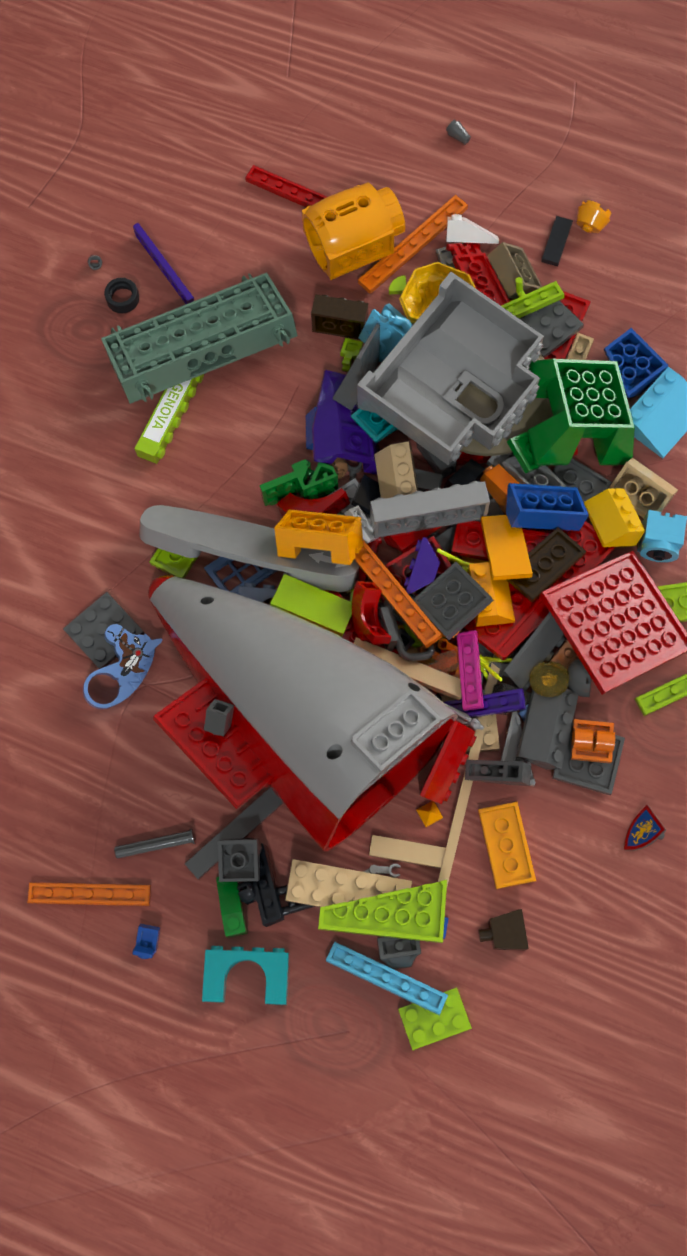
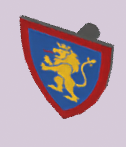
(644, 830)

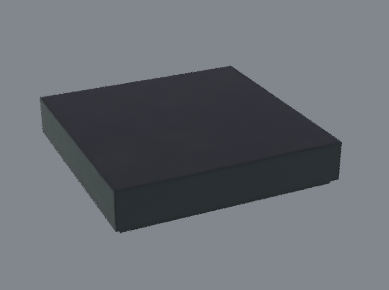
(367, 491)

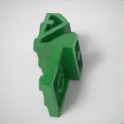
(301, 480)

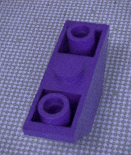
(423, 567)

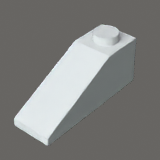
(465, 231)

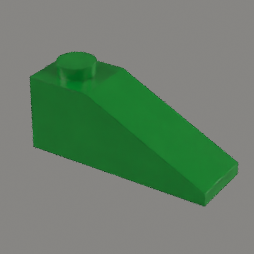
(231, 909)

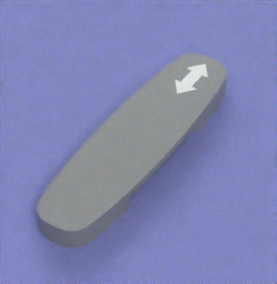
(192, 531)

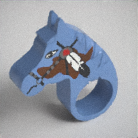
(134, 660)

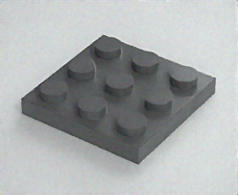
(555, 324)
(453, 600)
(89, 629)
(587, 774)

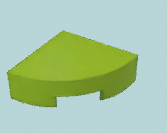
(397, 285)

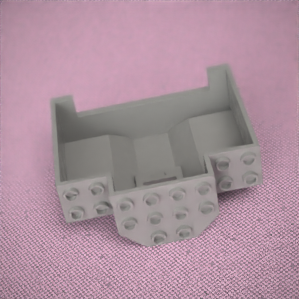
(455, 343)

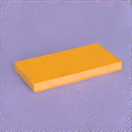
(505, 548)
(506, 845)

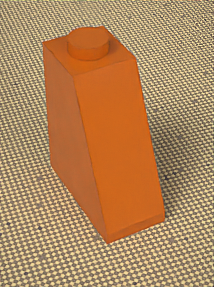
(497, 484)

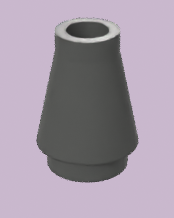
(458, 132)

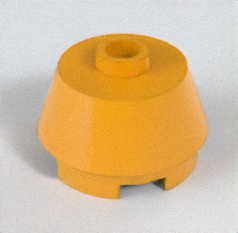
(592, 217)

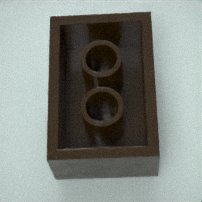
(338, 316)

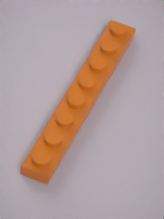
(411, 245)
(397, 597)

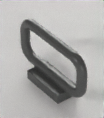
(388, 622)

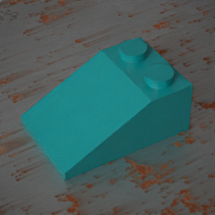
(373, 424)

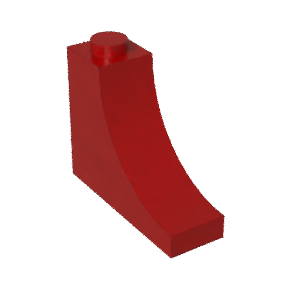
(330, 504)

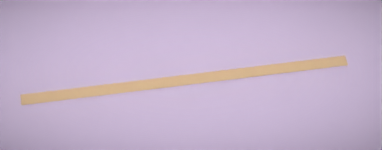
(465, 789)

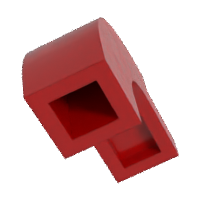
(365, 613)

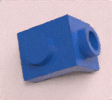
(146, 941)

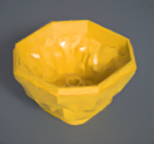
(424, 288)

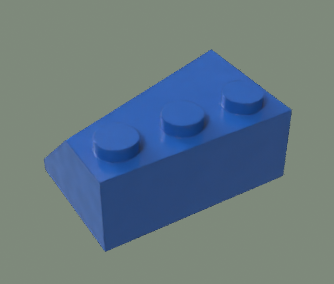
(636, 361)

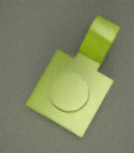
(350, 351)

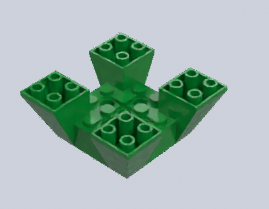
(585, 403)

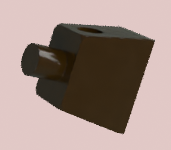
(506, 932)

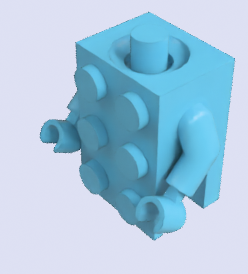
(392, 328)

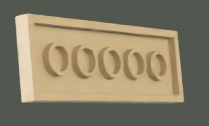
(329, 885)

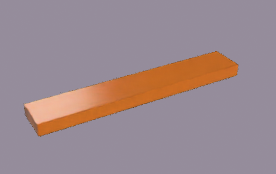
(89, 894)

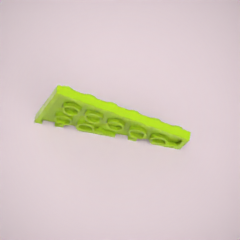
(400, 914)

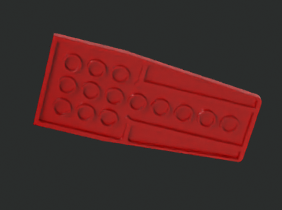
(506, 638)

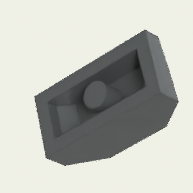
(398, 952)

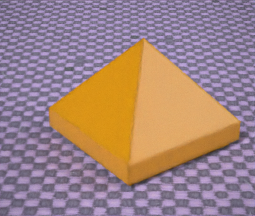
(429, 813)

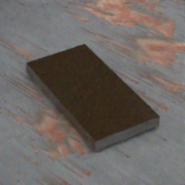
(548, 563)

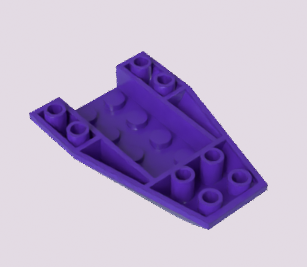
(336, 432)

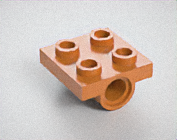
(592, 741)

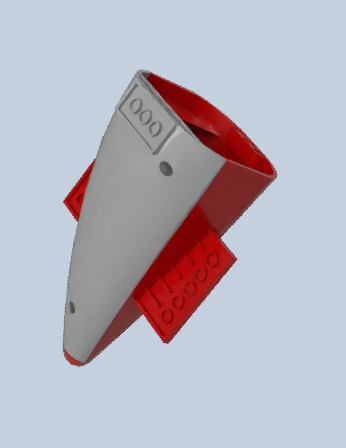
(310, 709)

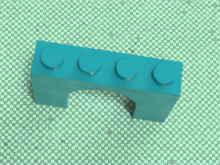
(220, 961)

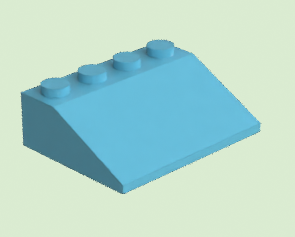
(662, 413)

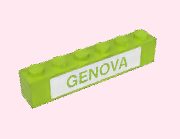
(165, 420)

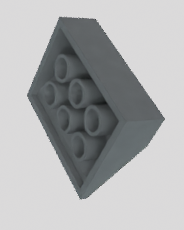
(365, 361)

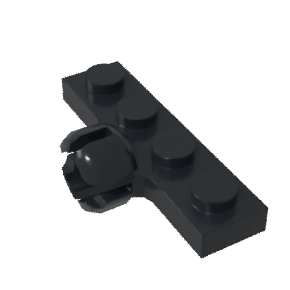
(263, 892)

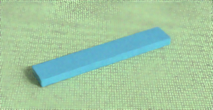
(387, 978)

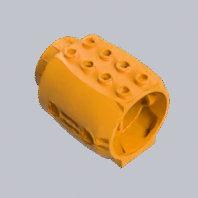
(353, 228)

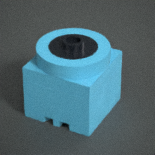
(662, 536)

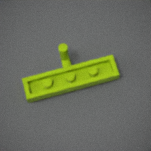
(534, 300)

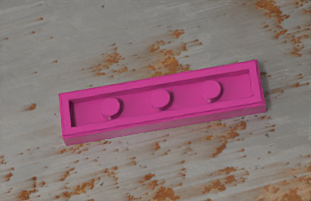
(470, 670)

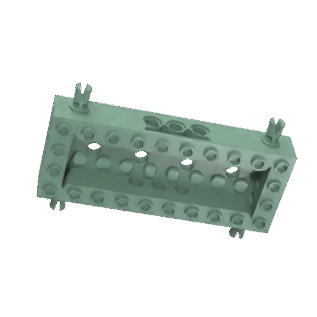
(199, 337)

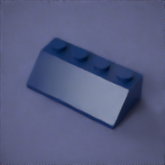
(545, 507)

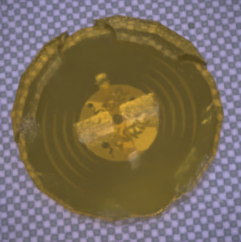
(549, 679)

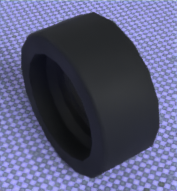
(117, 284)

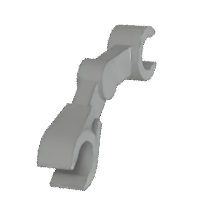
(374, 869)

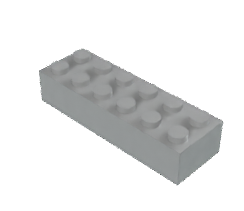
(429, 509)

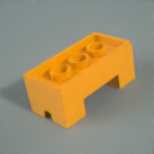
(319, 531)

